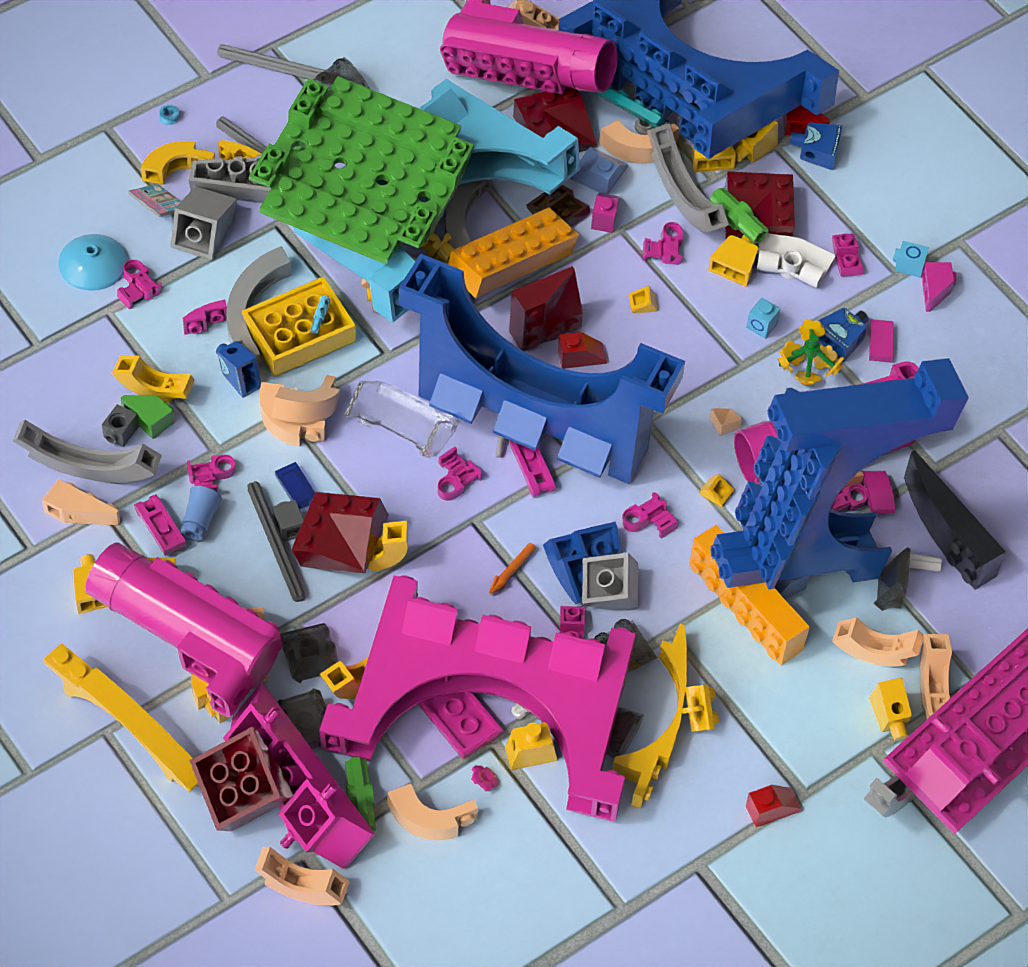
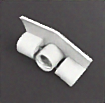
(793, 258)

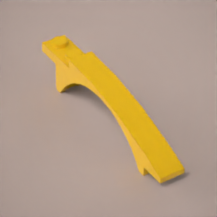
(95, 686)
(647, 762)

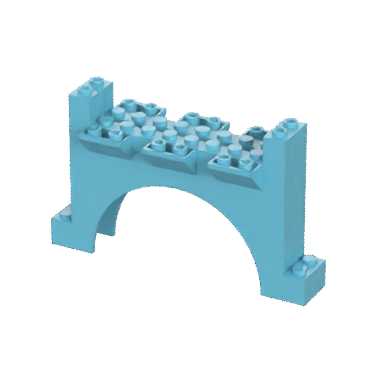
(499, 153)

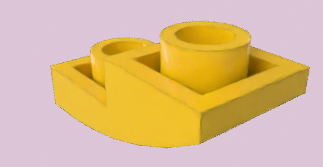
(229, 150)

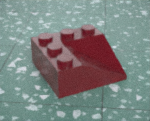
(547, 110)
(768, 197)
(545, 309)
(340, 532)
(240, 780)

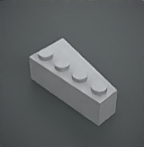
(228, 177)

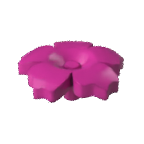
(484, 777)

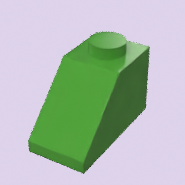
(152, 413)

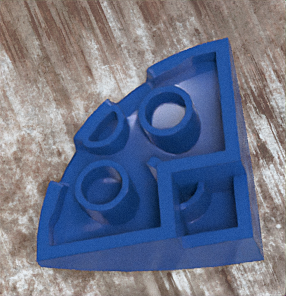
(568, 551)

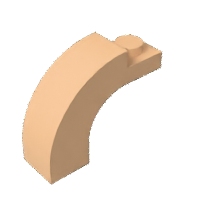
(627, 144)
(306, 405)
(285, 430)
(875, 647)
(934, 672)
(428, 822)
(300, 883)

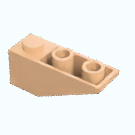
(535, 15)
(72, 505)

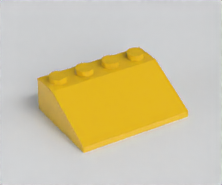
(284, 325)

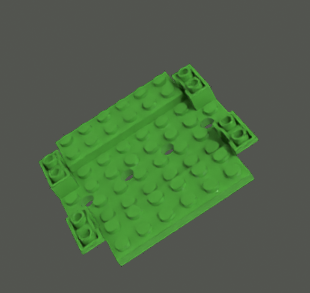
(376, 142)

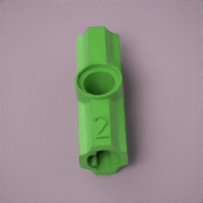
(740, 216)
(360, 789)

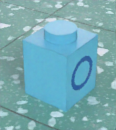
(910, 258)
(763, 317)

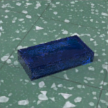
(295, 484)

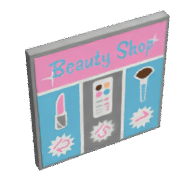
(155, 199)

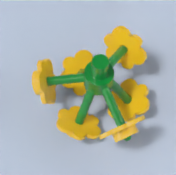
(821, 355)

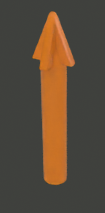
(499, 581)

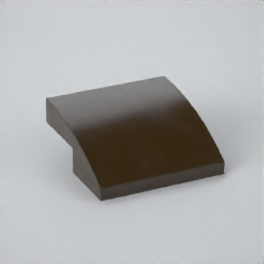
(562, 203)

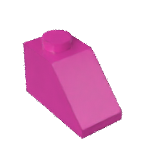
(605, 212)
(937, 282)

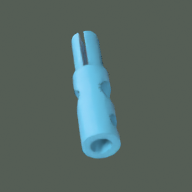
(320, 314)

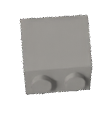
(610, 582)

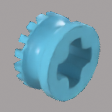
(170, 109)

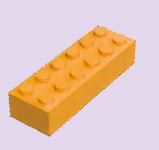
(514, 251)
(754, 605)

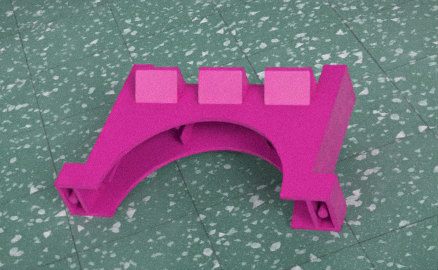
(430, 653)

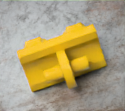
(439, 250)
(700, 708)

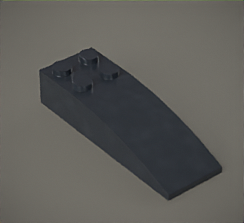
(952, 525)

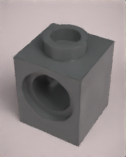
(121, 418)
(288, 519)

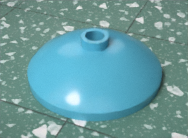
(92, 262)

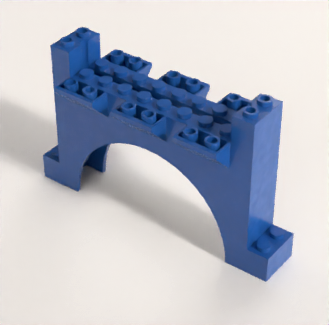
(713, 95)
(473, 367)
(817, 450)

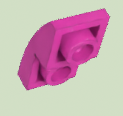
(846, 254)
(197, 320)
(879, 491)
(572, 620)

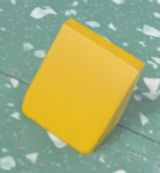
(643, 300)
(717, 490)

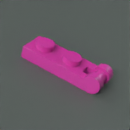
(533, 468)
(160, 525)

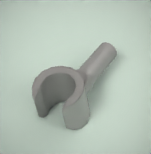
(499, 446)

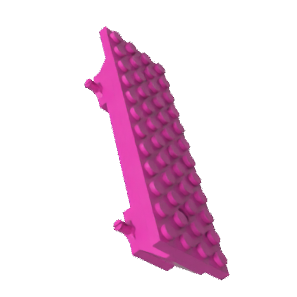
(971, 741)

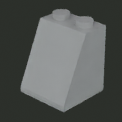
(202, 222)

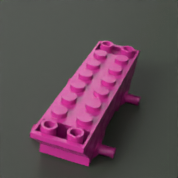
(319, 810)

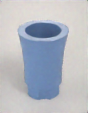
(199, 512)

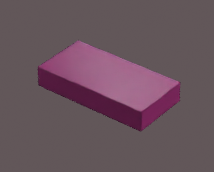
(881, 341)

